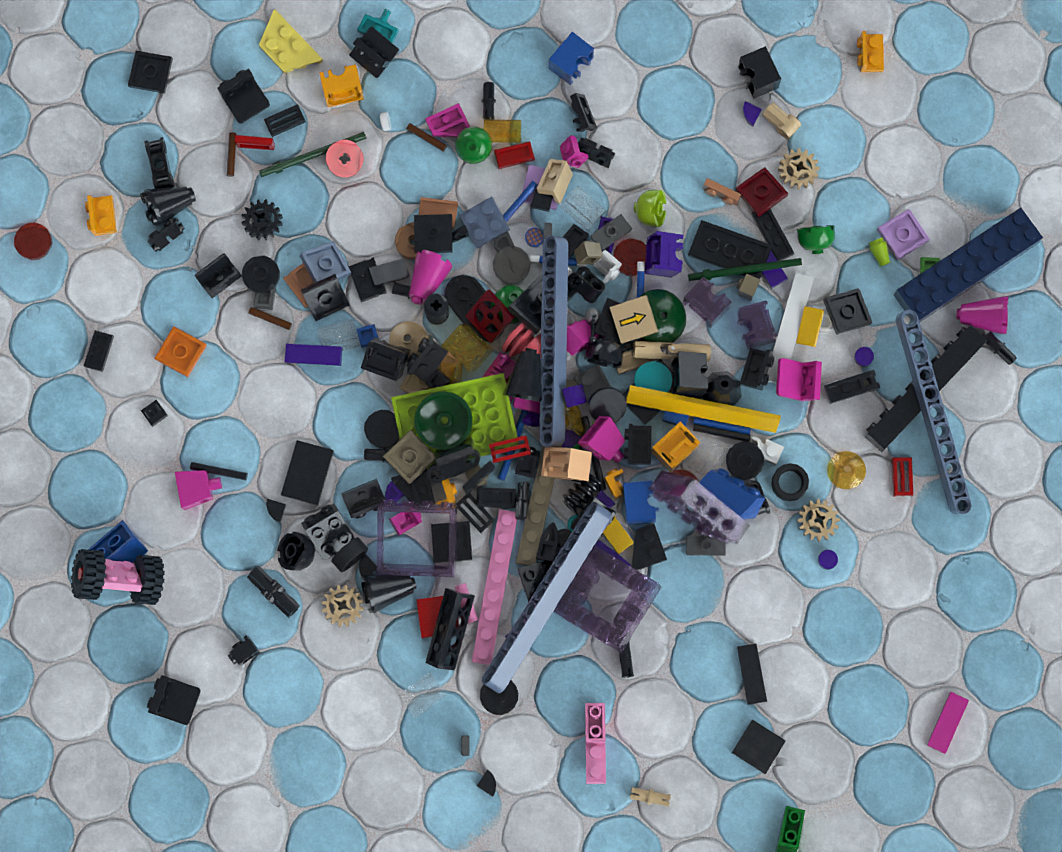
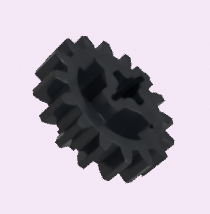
(258, 226)

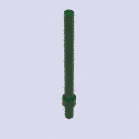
(278, 167)
(744, 269)

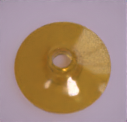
(573, 418)
(844, 479)

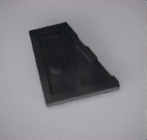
(418, 490)
(647, 548)

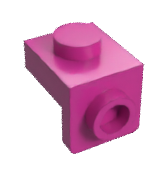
(571, 153)
(405, 521)

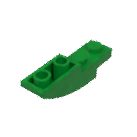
(790, 830)

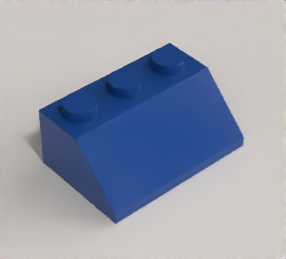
(733, 493)
(120, 544)

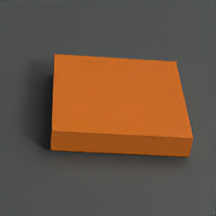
(180, 351)

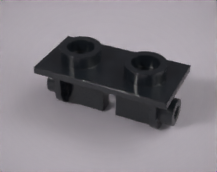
(600, 156)
(159, 238)

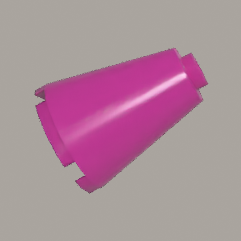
(427, 275)
(985, 314)

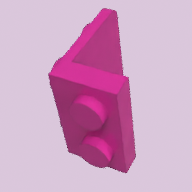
(799, 380)

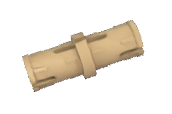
(650, 796)

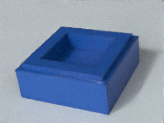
(366, 334)

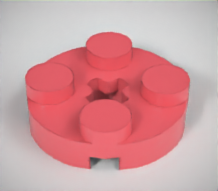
(353, 152)

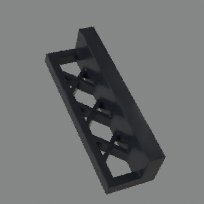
(446, 629)

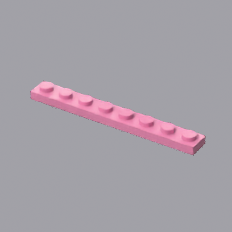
(495, 587)

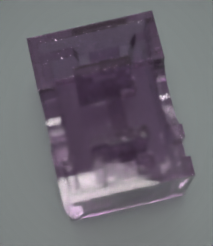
(706, 303)
(759, 323)

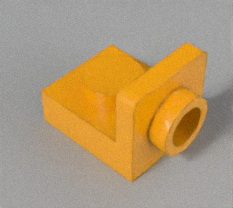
(614, 486)

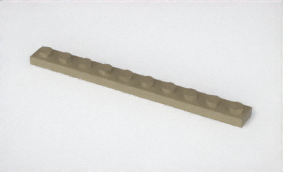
(537, 511)

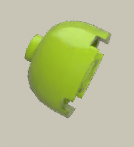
(650, 208)

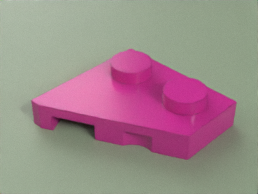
(447, 122)

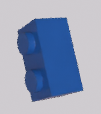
(675, 418)

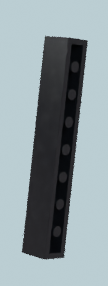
(908, 407)

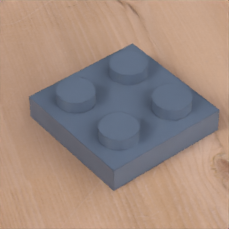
(484, 222)
(324, 262)

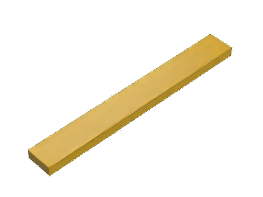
(703, 409)

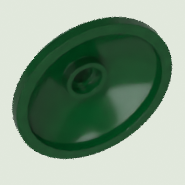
(675, 316)
(429, 416)

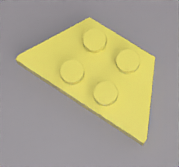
(286, 46)

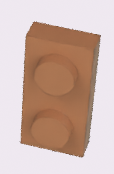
(715, 189)

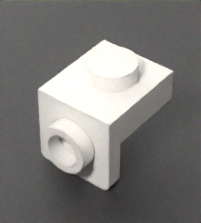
(608, 266)

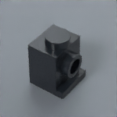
(243, 651)

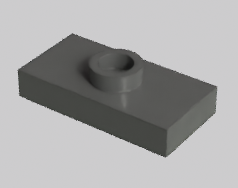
(611, 232)
(704, 546)

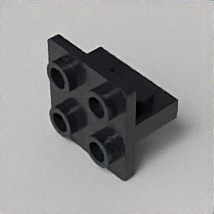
(373, 52)
(426, 359)

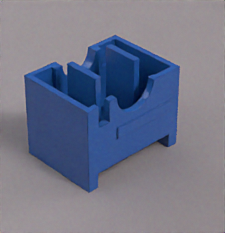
(569, 55)
(636, 504)

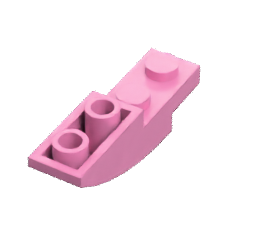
(595, 743)

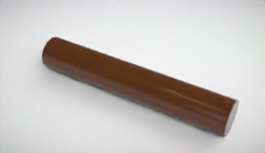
(425, 136)
(231, 154)
(270, 318)

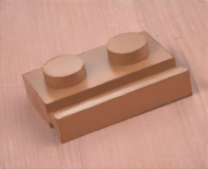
(436, 206)
(297, 280)

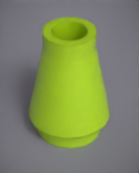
(880, 251)

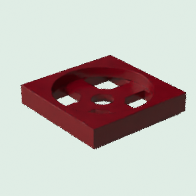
(481, 326)

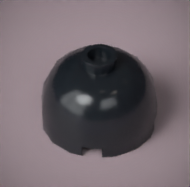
(604, 352)
(296, 551)

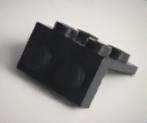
(243, 96)
(327, 531)
(173, 700)

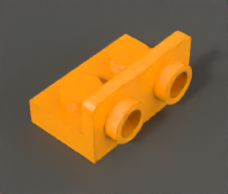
(871, 52)
(101, 215)

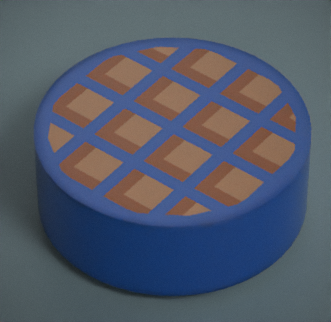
(534, 237)

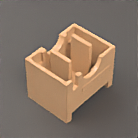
(566, 463)

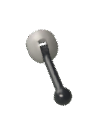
(592, 321)

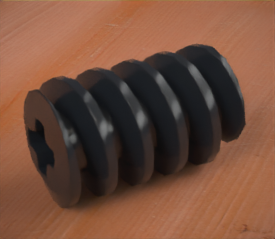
(436, 301)
(581, 493)

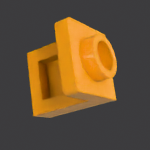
(450, 490)

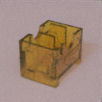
(466, 346)

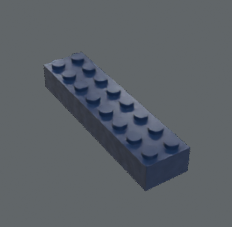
(969, 265)

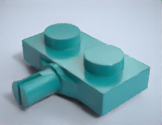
(379, 24)

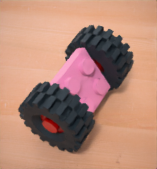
(95, 573)

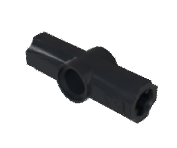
(273, 591)

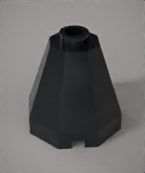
(717, 393)

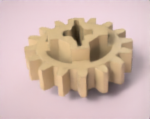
(791, 166)
(822, 529)
(337, 613)

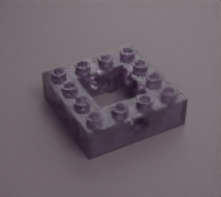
(698, 507)
(629, 615)

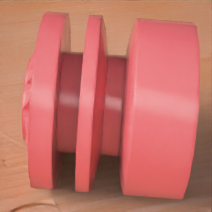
(521, 339)

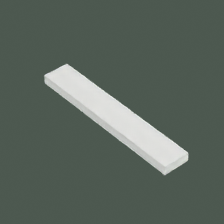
(790, 322)

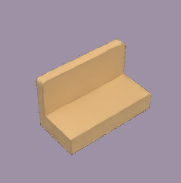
(555, 179)

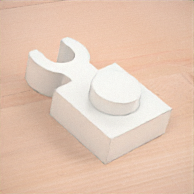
(770, 450)

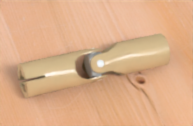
(652, 350)

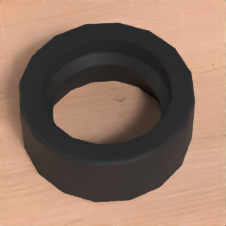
(787, 496)
(349, 554)

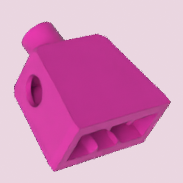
(603, 440)
(195, 488)

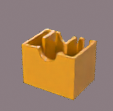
(342, 88)
(676, 445)

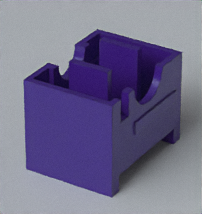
(661, 254)

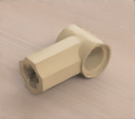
(784, 123)

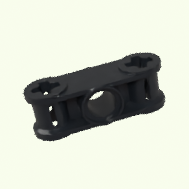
(157, 152)
(452, 468)

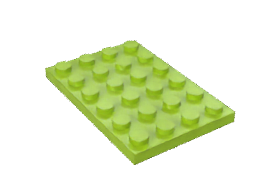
(489, 407)

